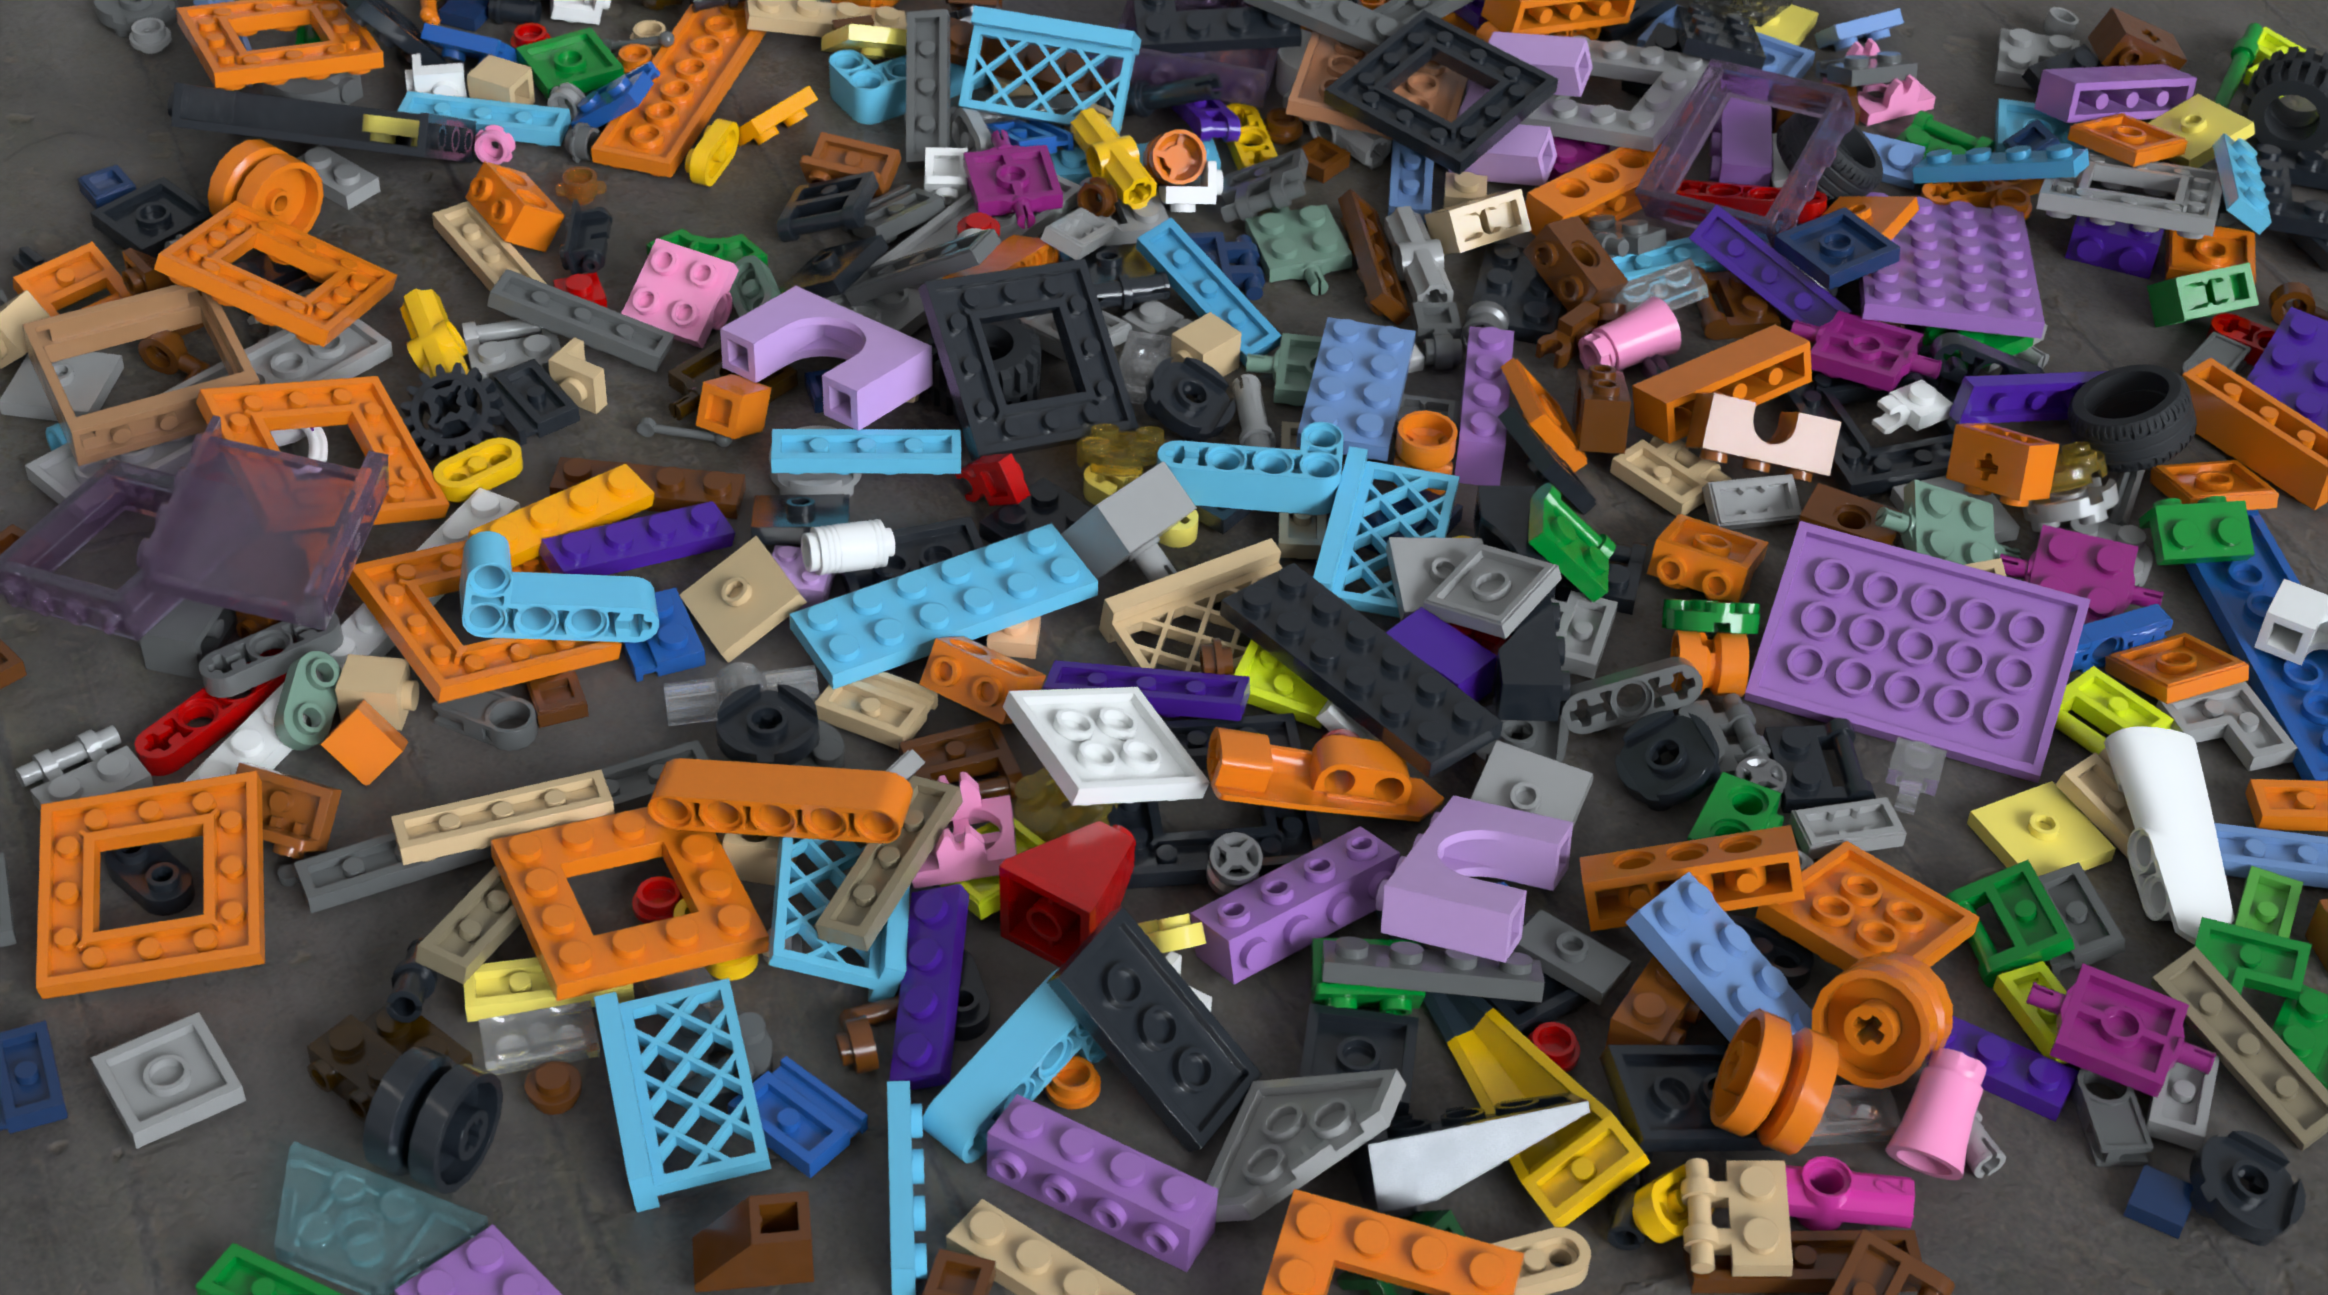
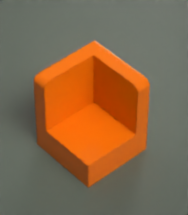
(733, 406)
(365, 743)

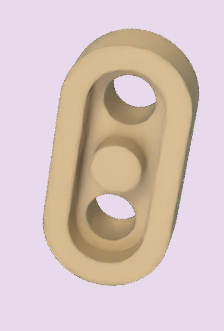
(1549, 1247)

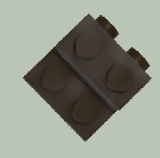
(358, 1054)

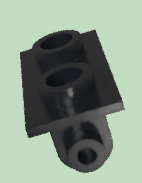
(585, 239)

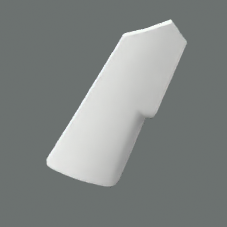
(2174, 835)

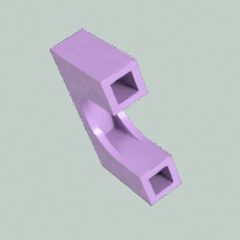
(1529, 150)
(881, 363)
(1433, 890)

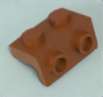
(843, 157)
(295, 811)

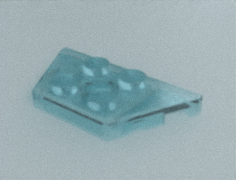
(362, 1224)

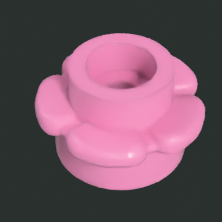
(485, 150)

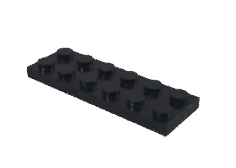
(1361, 670)

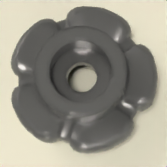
(580, 141)

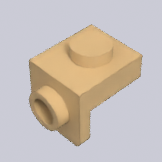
(579, 378)

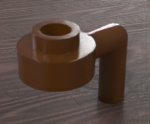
(2303, 301)
(168, 354)
(856, 1042)

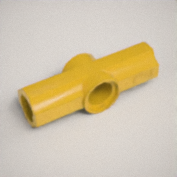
(1113, 158)
(432, 334)

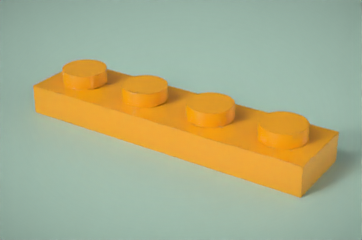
(577, 508)

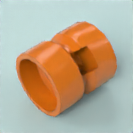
(1175, 158)
(1426, 443)
(1720, 660)

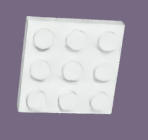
(1105, 745)

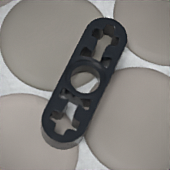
(1976, 356)

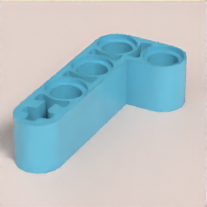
(878, 91)
(1261, 476)
(549, 604)
(1013, 1062)

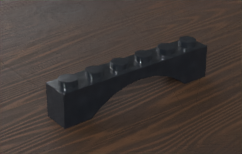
(1529, 664)

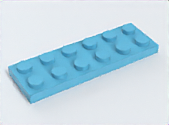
(952, 598)

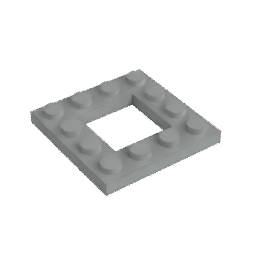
(1649, 122)
(2190, 214)

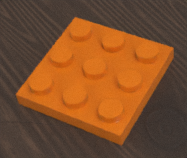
(1868, 908)

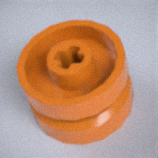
(267, 182)
(1885, 1018)
(1774, 1082)

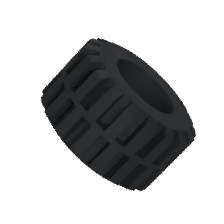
(2289, 74)
(1015, 359)

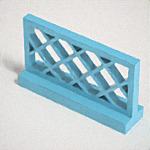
(1049, 33)
(1347, 521)
(885, 958)
(637, 1111)

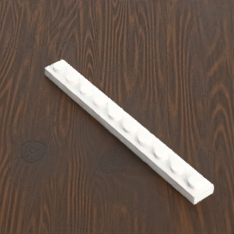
(256, 738)

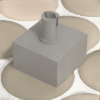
(1130, 525)

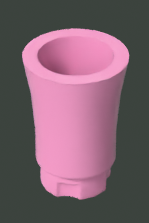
(1632, 337)
(1940, 1116)

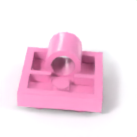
(682, 292)

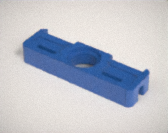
(2118, 634)

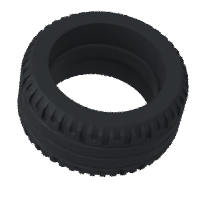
(1855, 167)
(2134, 416)

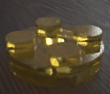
(1119, 452)
(2075, 466)
(1041, 811)

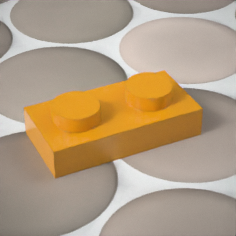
(788, 111)

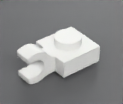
(1913, 405)

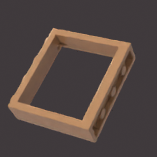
(119, 322)

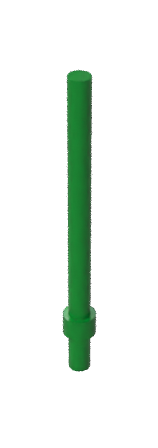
(2242, 56)

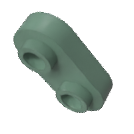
(752, 285)
(310, 696)

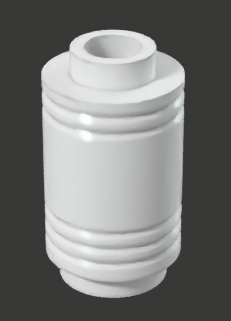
(847, 547)

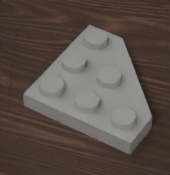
(1295, 1132)

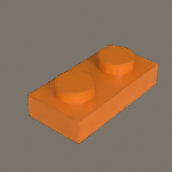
(2289, 804)

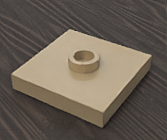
(742, 599)

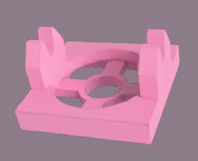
(1899, 98)
(977, 853)

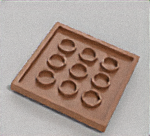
(1328, 59)

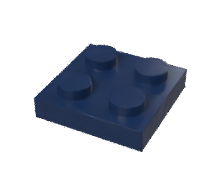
(1837, 248)

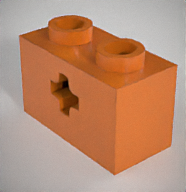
(2002, 463)

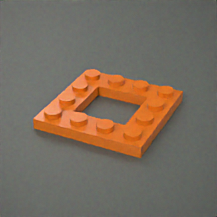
(215, 40)
(206, 258)
(359, 402)
(398, 595)
(74, 832)
(576, 962)
(1335, 1234)

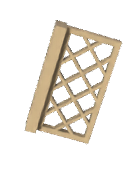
(1180, 594)

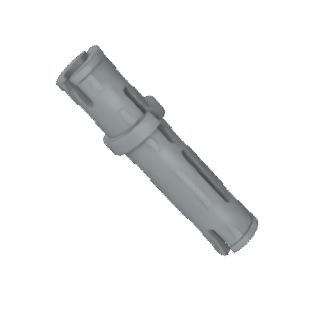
(1252, 413)

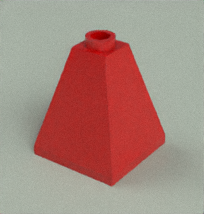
(1064, 889)

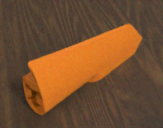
(1335, 777)

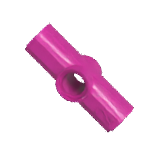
(1829, 1193)

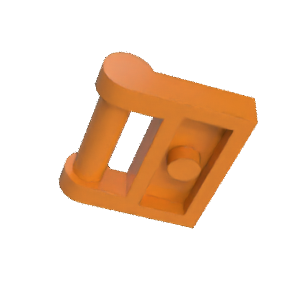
(72, 279)

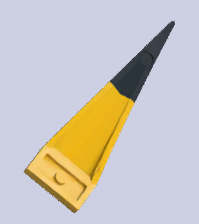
(1567, 1168)

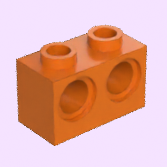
(514, 206)
(977, 676)

